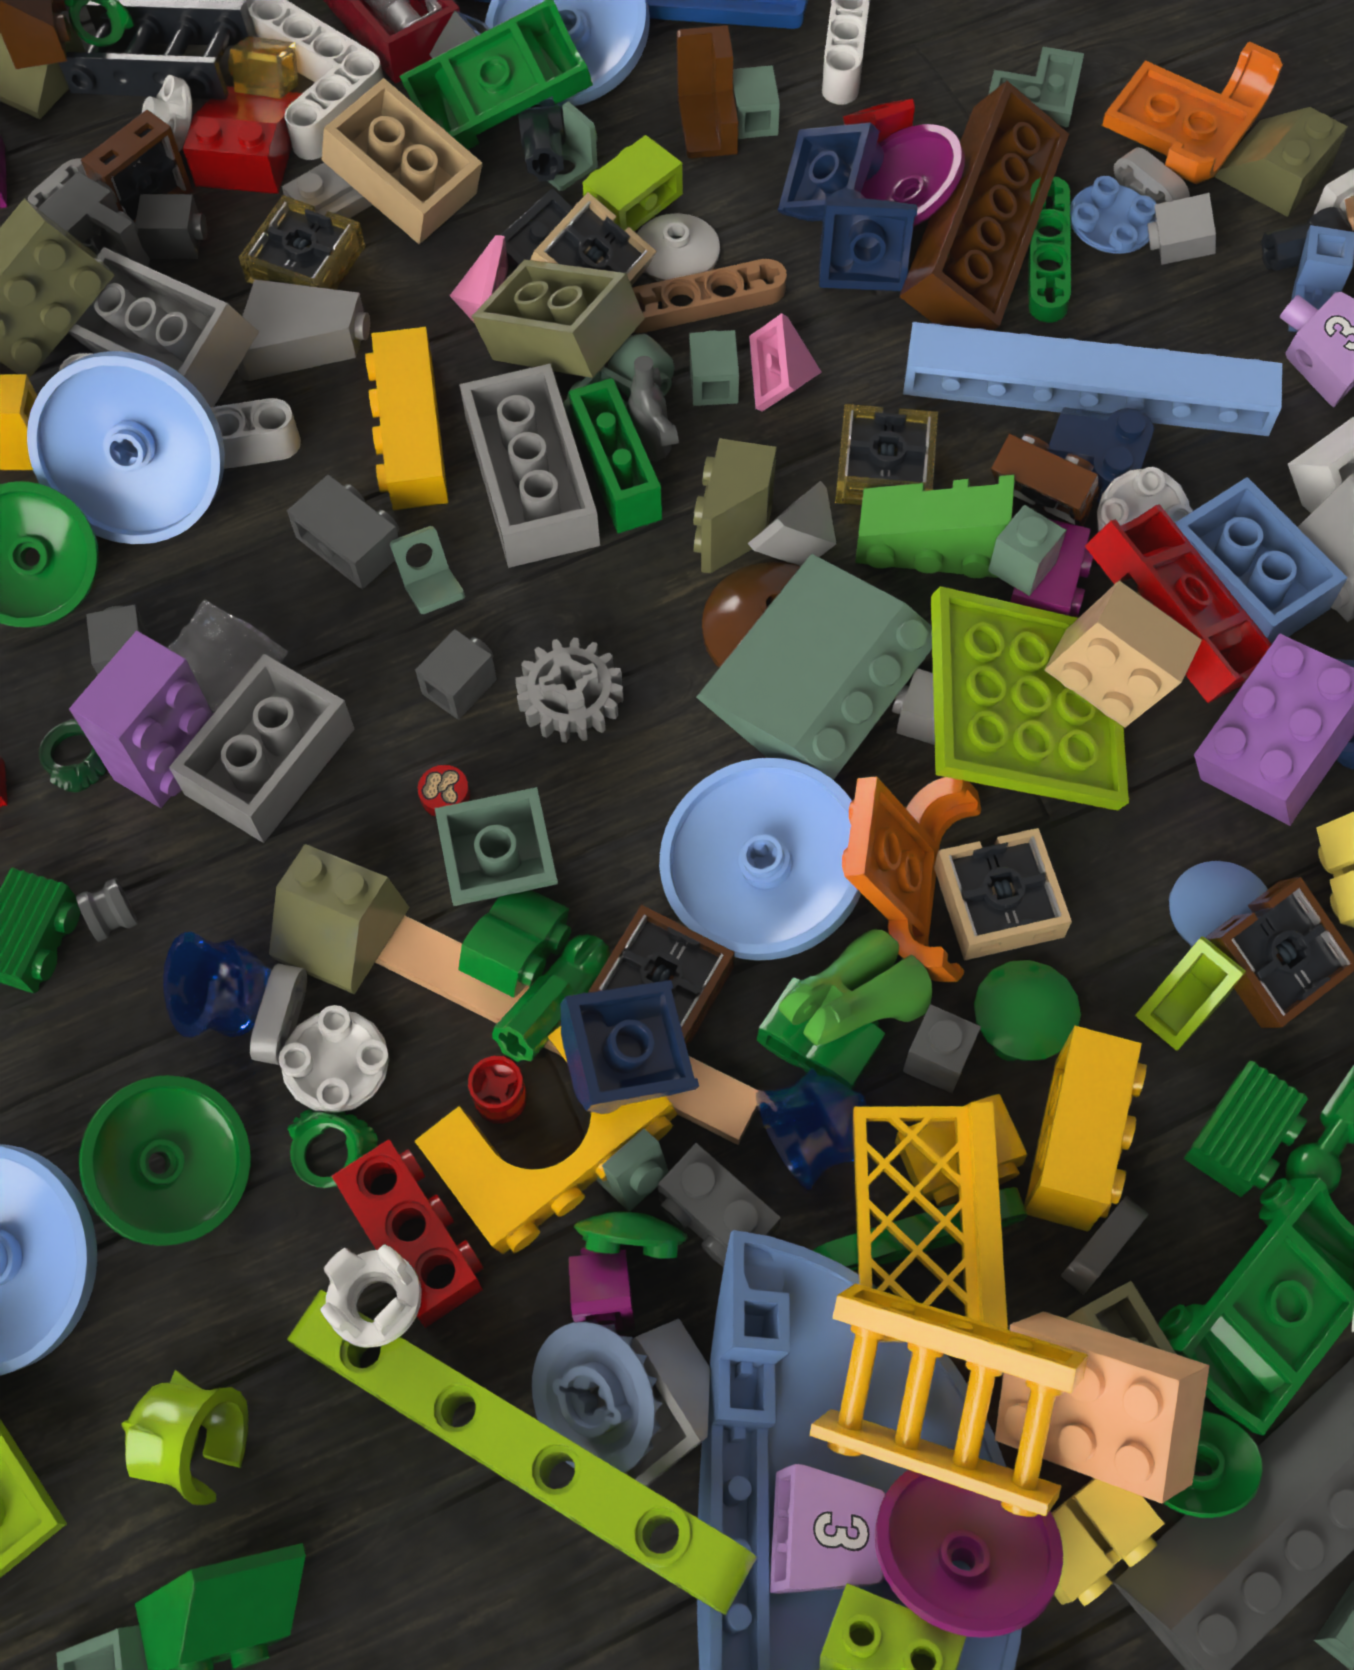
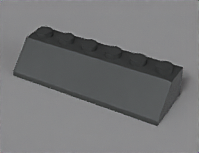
(1234, 1577)

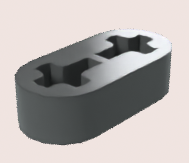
(1104, 1245)

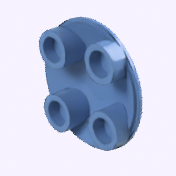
(1112, 216)
(1210, 896)

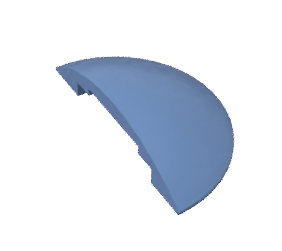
(772, 1375)

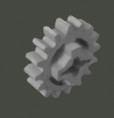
(545, 686)

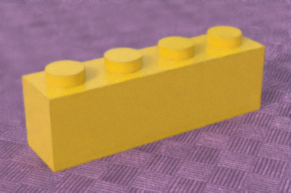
(408, 419)

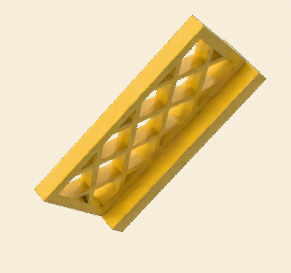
(978, 1205)

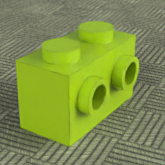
(637, 183)
(885, 1636)

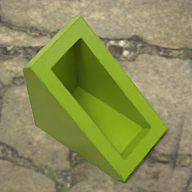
(1190, 993)

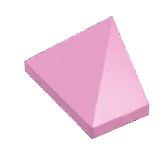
(483, 277)
(779, 362)

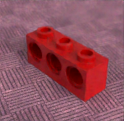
(385, 1214)

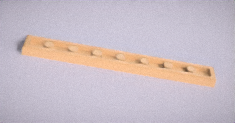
(433, 962)

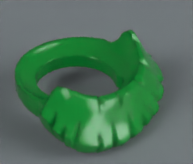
(118, 16)
(311, 1124)

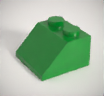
(222, 1612)

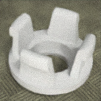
(351, 1275)

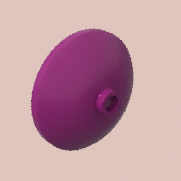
(918, 169)
(1010, 1557)

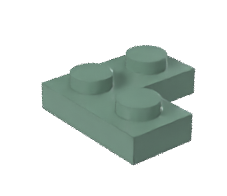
(1053, 86)

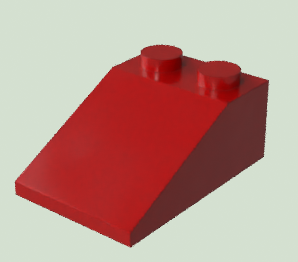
(240, 142)

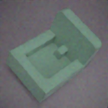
(634, 1170)

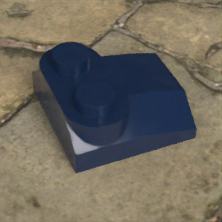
(827, 162)
(865, 242)
(1106, 441)
(625, 1046)

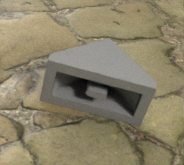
(800, 529)

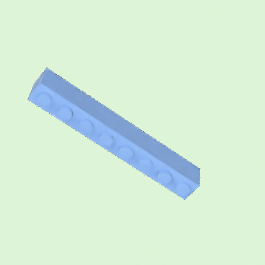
(1093, 377)

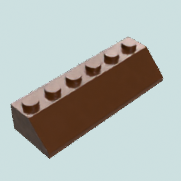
(985, 227)

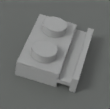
(326, 192)

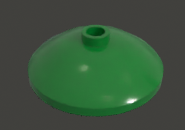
(68, 552)
(202, 1153)

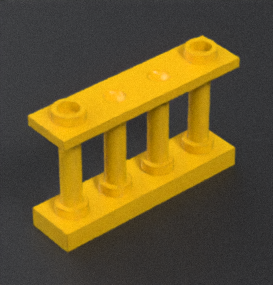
(988, 1354)

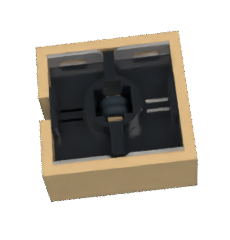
(595, 241)
(1002, 894)

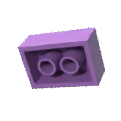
(142, 716)
(1281, 730)

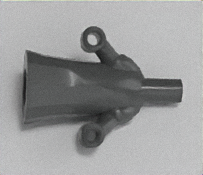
(649, 411)

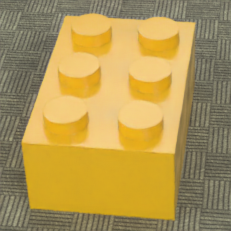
(1085, 1129)

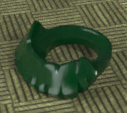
(72, 777)

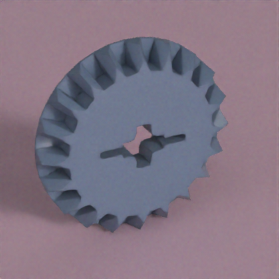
(589, 1356)

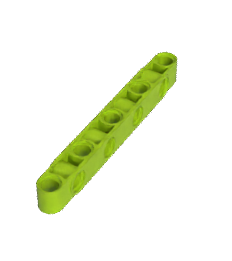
(527, 1451)

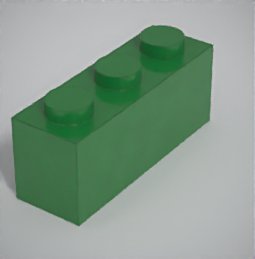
(615, 455)

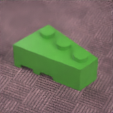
(934, 528)

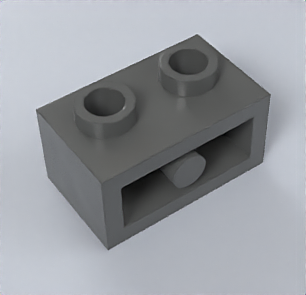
(344, 530)
(713, 1203)

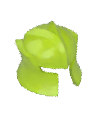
(166, 1430)

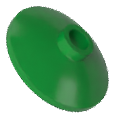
(1232, 1470)

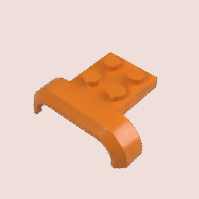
(1190, 121)
(895, 856)

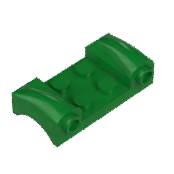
(499, 74)
(1275, 1307)

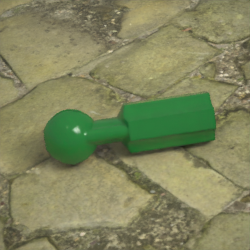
(538, 1012)
(1321, 1158)

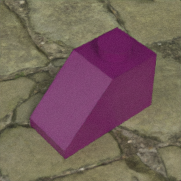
(601, 1289)

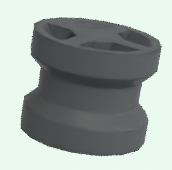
(106, 909)

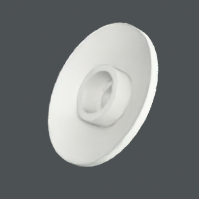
(682, 245)

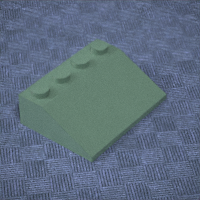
(818, 667)

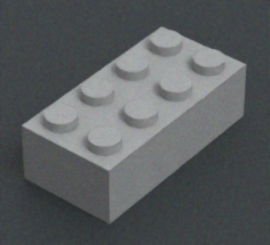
(166, 322)
(530, 465)

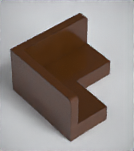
(706, 91)

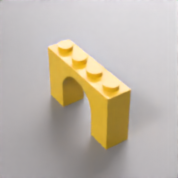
(514, 1201)

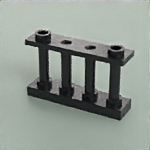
(162, 22)

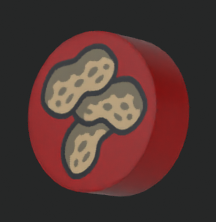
(442, 787)

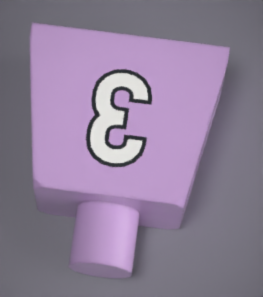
(1323, 344)
(823, 1532)

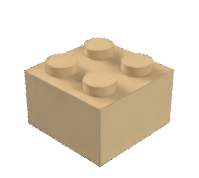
(1123, 654)

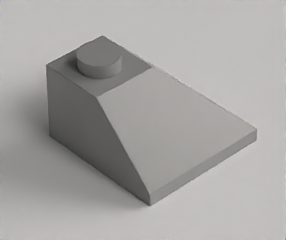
(684, 1395)

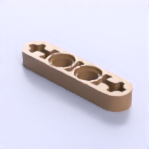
(705, 302)

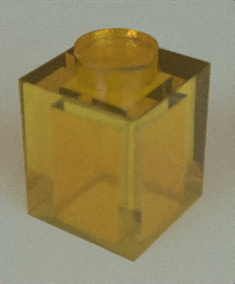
(264, 67)

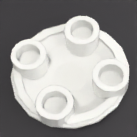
(173, 106)
(1137, 493)
(334, 1060)

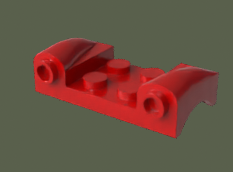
(1188, 591)

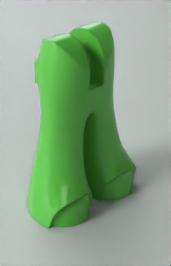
(859, 990)

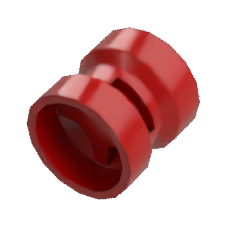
(492, 1079)

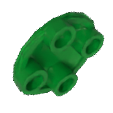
(1026, 1010)
(610, 1230)

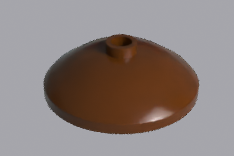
(739, 603)

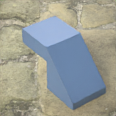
(1323, 265)

